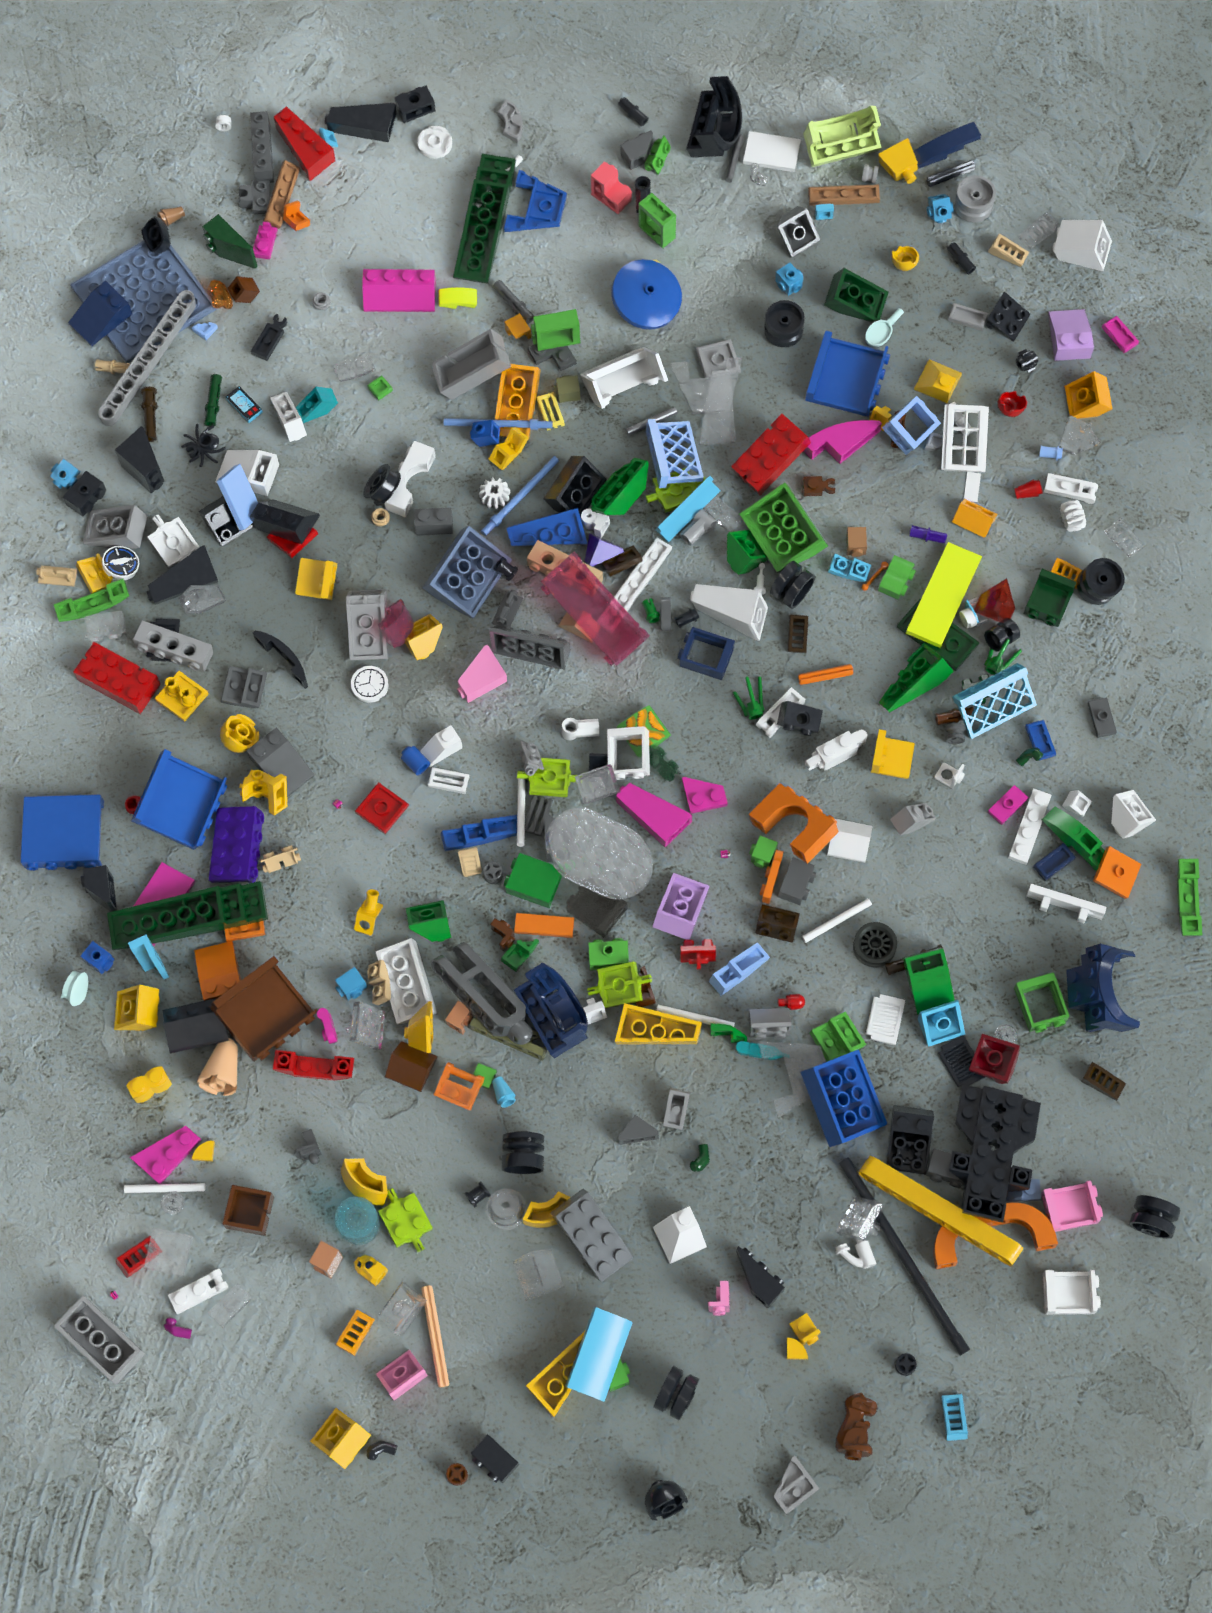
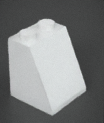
(1083, 243)

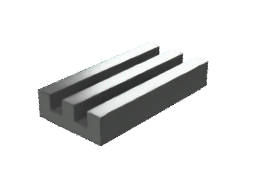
(542, 800)

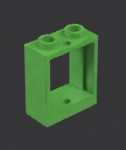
(657, 219)
(556, 330)
(1035, 984)

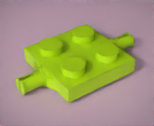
(673, 494)
(551, 780)
(619, 984)
(405, 1220)

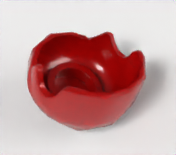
(1011, 404)

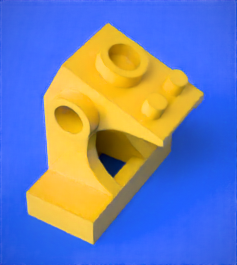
(263, 784)

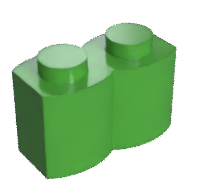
(896, 577)

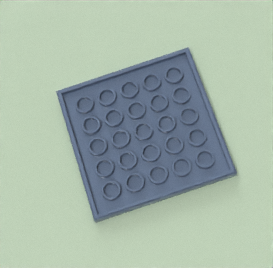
(150, 287)

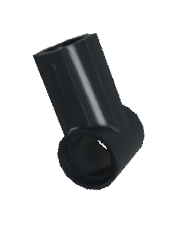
(641, 193)

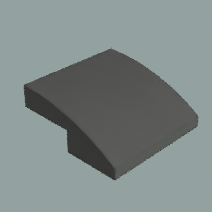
(243, 687)

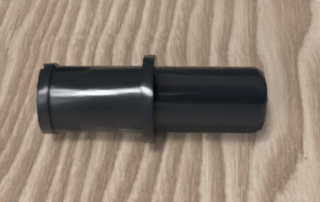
(633, 111)
(961, 258)

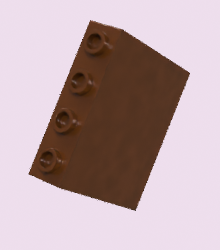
(263, 1010)

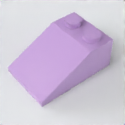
(1070, 335)
(680, 906)

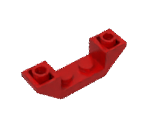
(311, 1067)

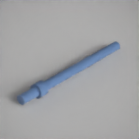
(533, 424)
(496, 520)

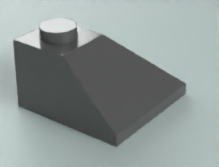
(797, 230)

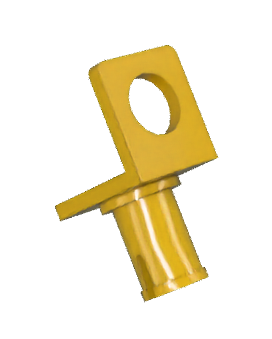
(368, 912)

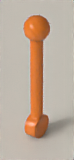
(884, 565)

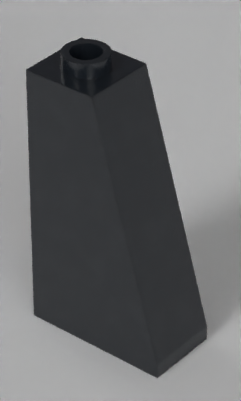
(363, 121)
(192, 570)

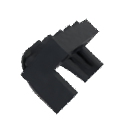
(702, 139)

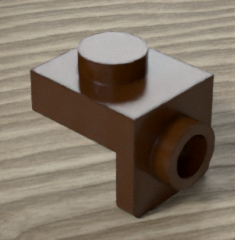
(503, 929)

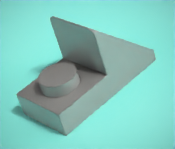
(676, 1109)

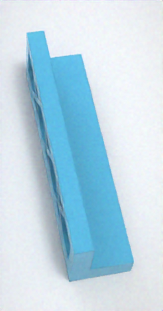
(688, 509)
(147, 955)

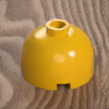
(238, 733)

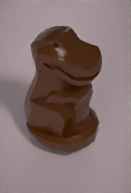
(853, 1434)

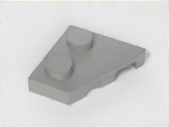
(794, 1487)

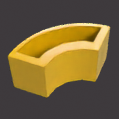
(363, 1181)
(539, 1214)

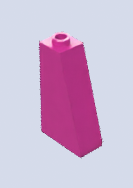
(654, 814)

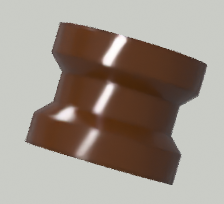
(454, 1471)

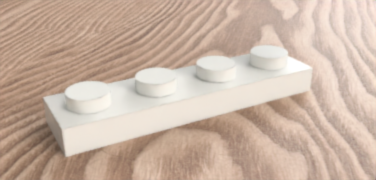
(1029, 826)

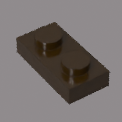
(622, 561)

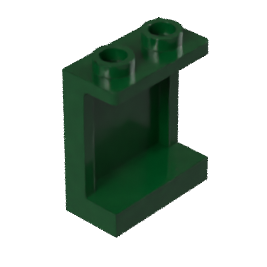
(1050, 598)

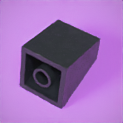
(139, 460)

